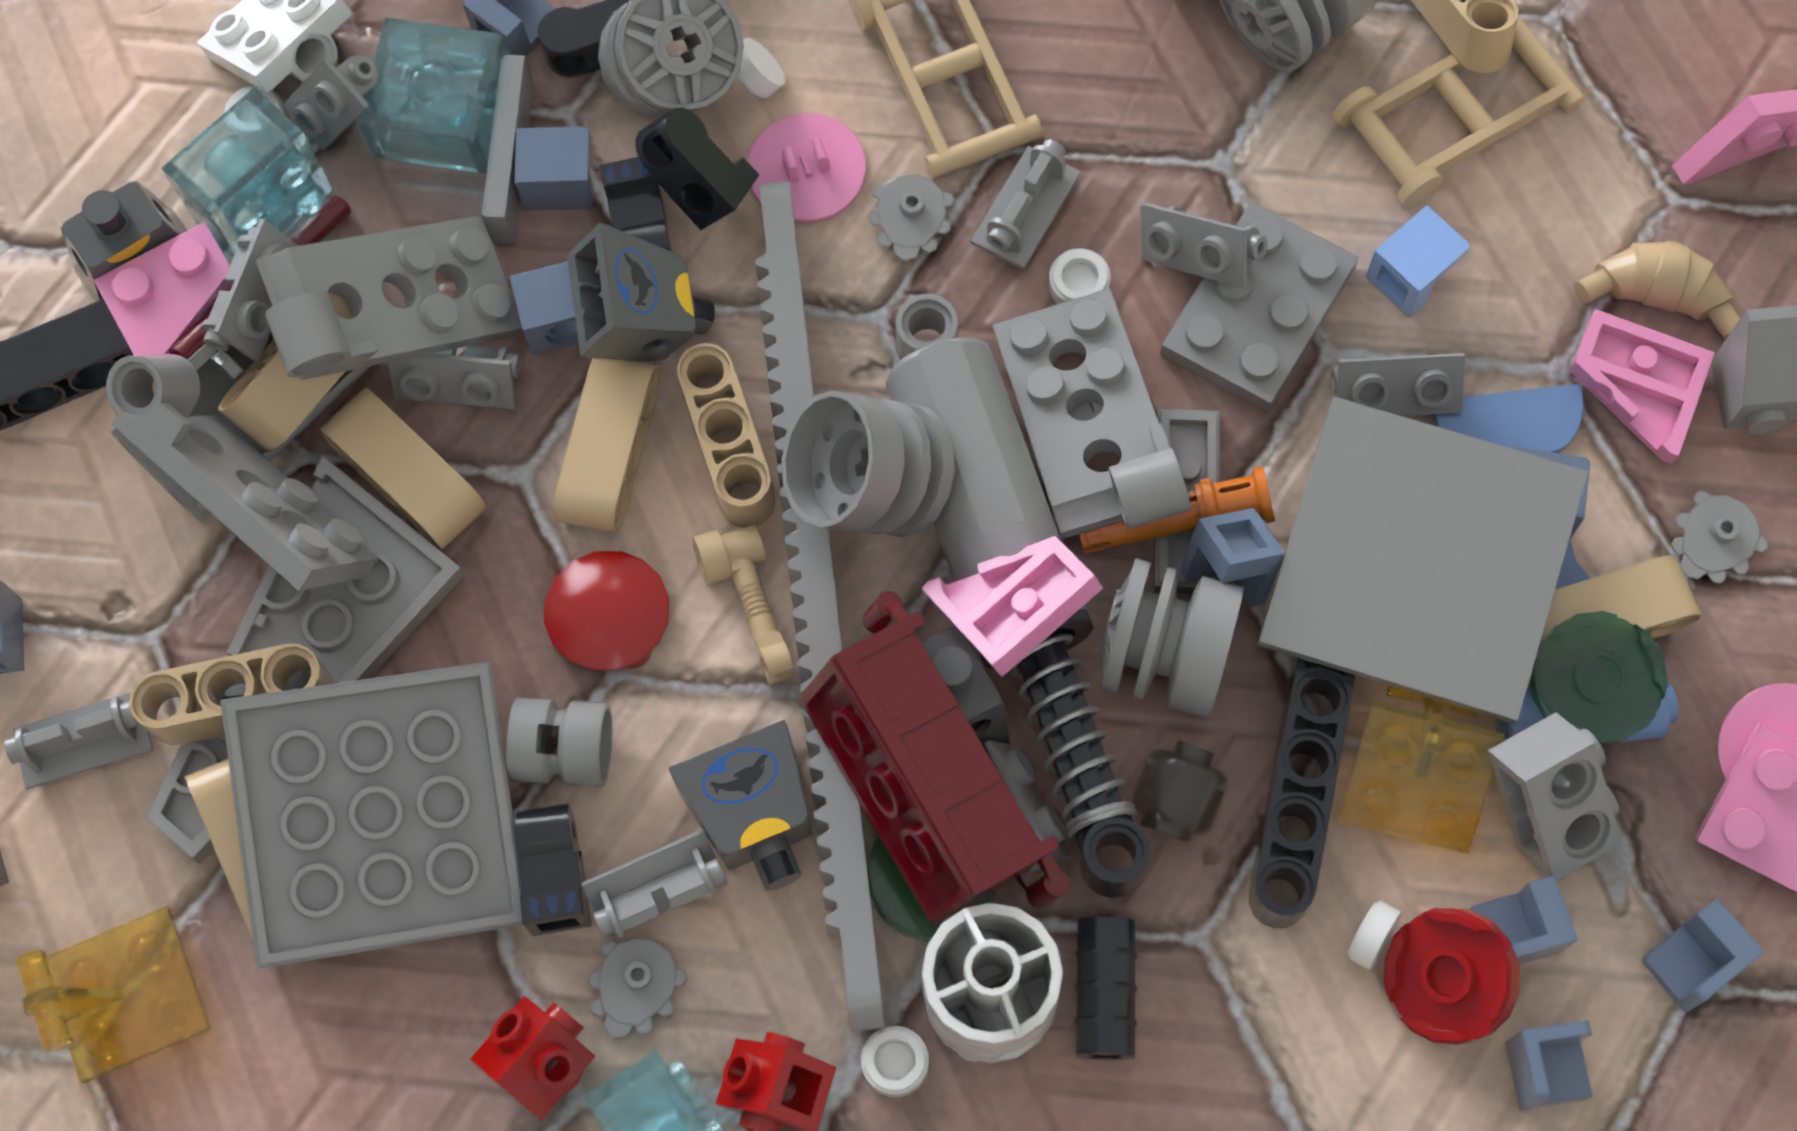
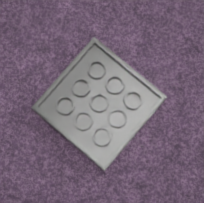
(1423, 559)
(373, 813)

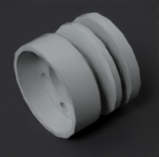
(1291, 30)
(650, 80)
(867, 464)
(1171, 637)

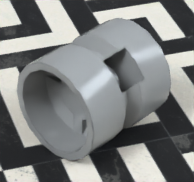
(582, 742)

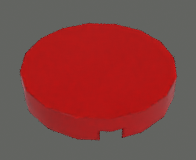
(1452, 975)

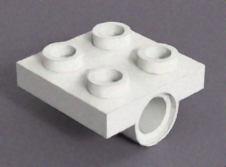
(262, 38)

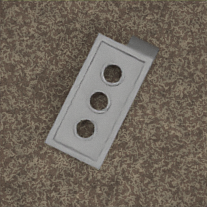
(321, 343)
(230, 476)
(1148, 477)

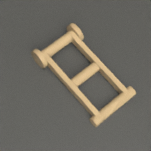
(913, 79)
(1420, 181)

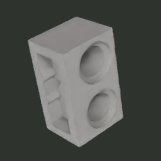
(1556, 795)

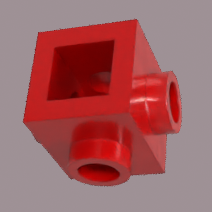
(534, 1055)
(775, 1084)

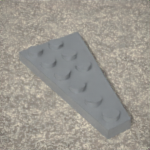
(345, 624)

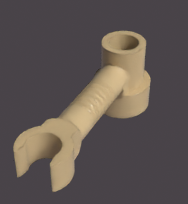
(735, 557)

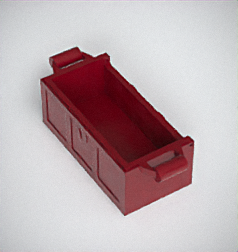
(924, 771)

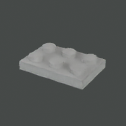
(1258, 333)

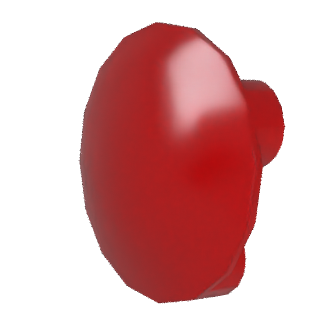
(606, 611)

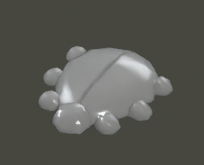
(910, 213)
(1717, 537)
(634, 985)

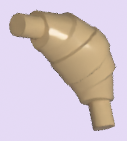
(1664, 278)

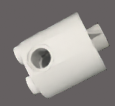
(971, 956)

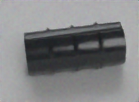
(1106, 988)

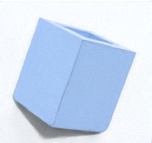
(1414, 259)

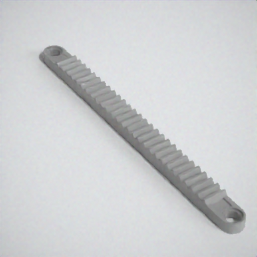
(815, 615)

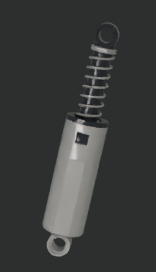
(999, 511)

